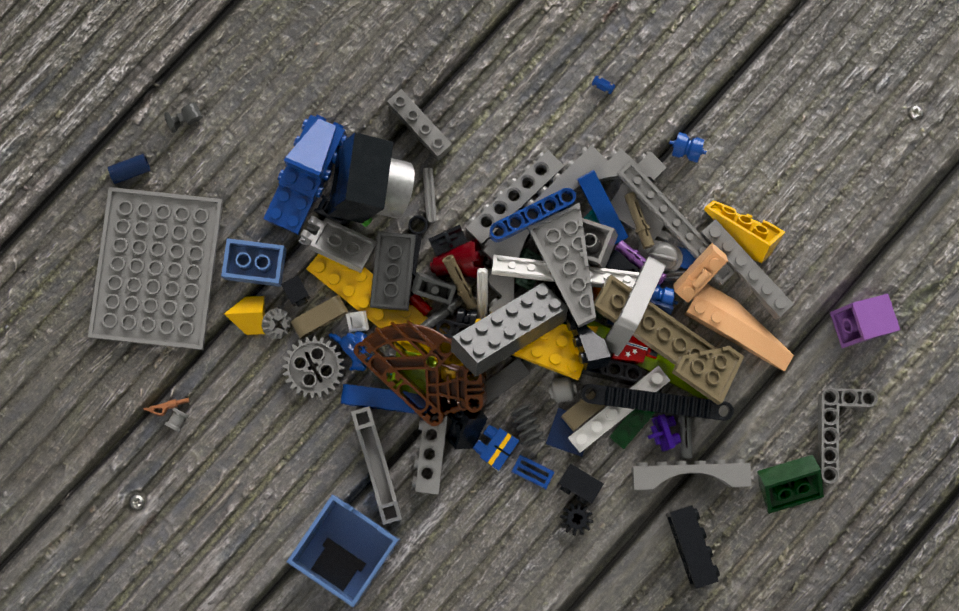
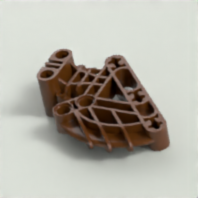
(462, 388)

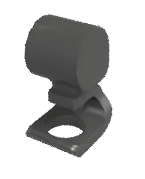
(189, 114)

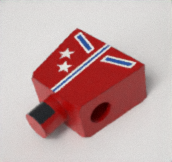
(635, 352)

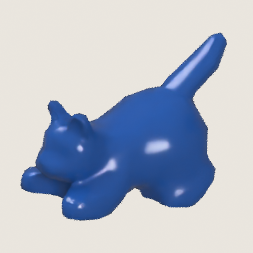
(348, 343)

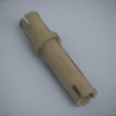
(642, 228)
(463, 288)

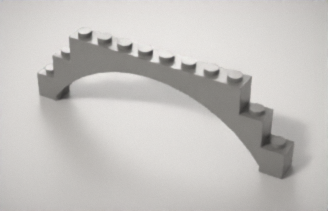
(588, 160)

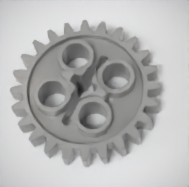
(298, 376)

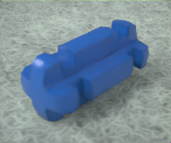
(603, 84)

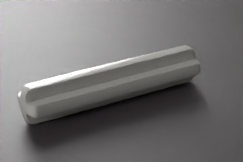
(429, 195)

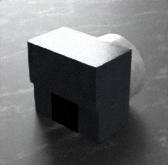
(369, 180)

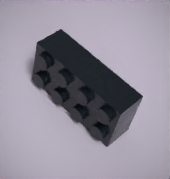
(692, 547)

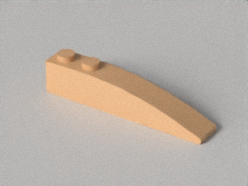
(737, 325)

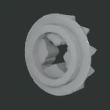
(268, 324)

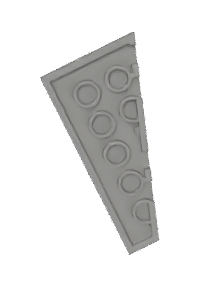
(565, 255)

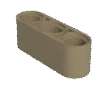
(319, 316)

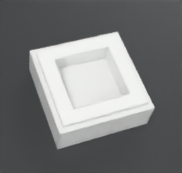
(357, 321)

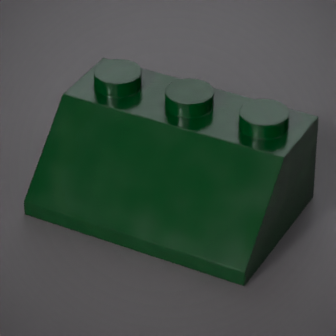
(791, 483)

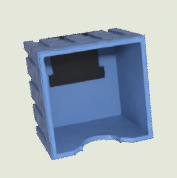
(343, 551)

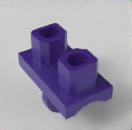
(662, 434)

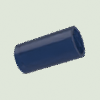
(129, 168)

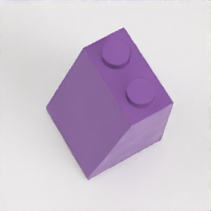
(865, 320)

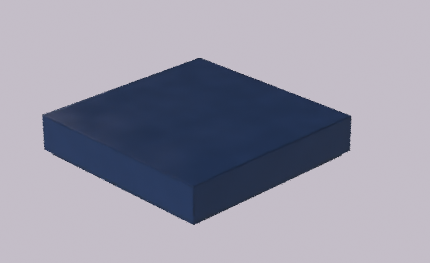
(559, 435)

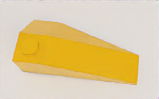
(753, 236)

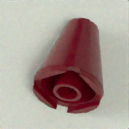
(466, 257)

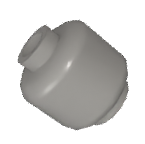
(562, 389)

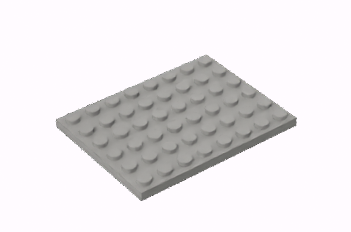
(155, 268)

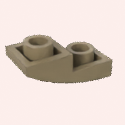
(581, 412)

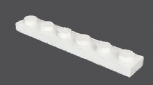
(612, 415)

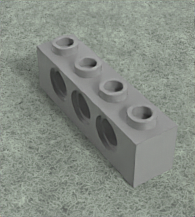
(419, 125)
(431, 485)

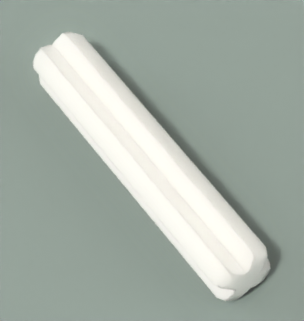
(482, 293)

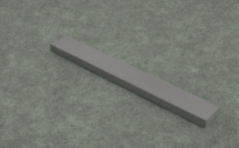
(669, 215)

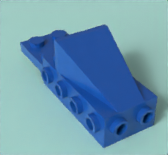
(305, 173)

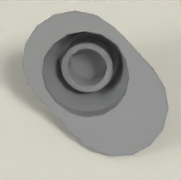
(665, 253)

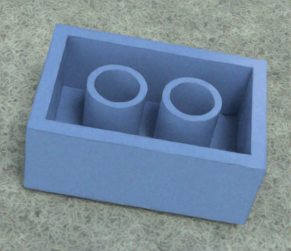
(253, 262)

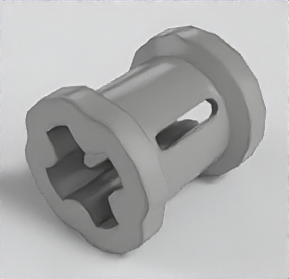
(176, 419)

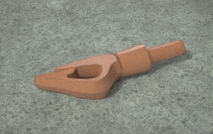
(167, 405)

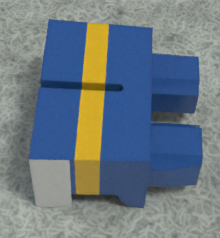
(490, 453)

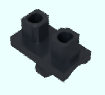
(447, 240)

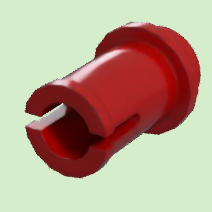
(420, 304)

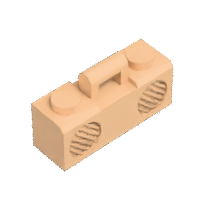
(700, 273)

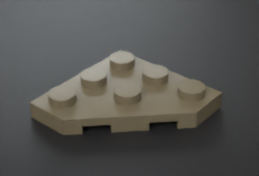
(710, 371)

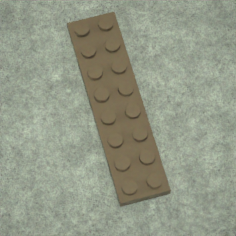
(656, 327)

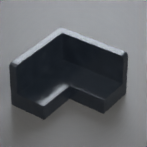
(465, 427)

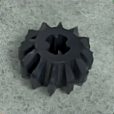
(570, 516)

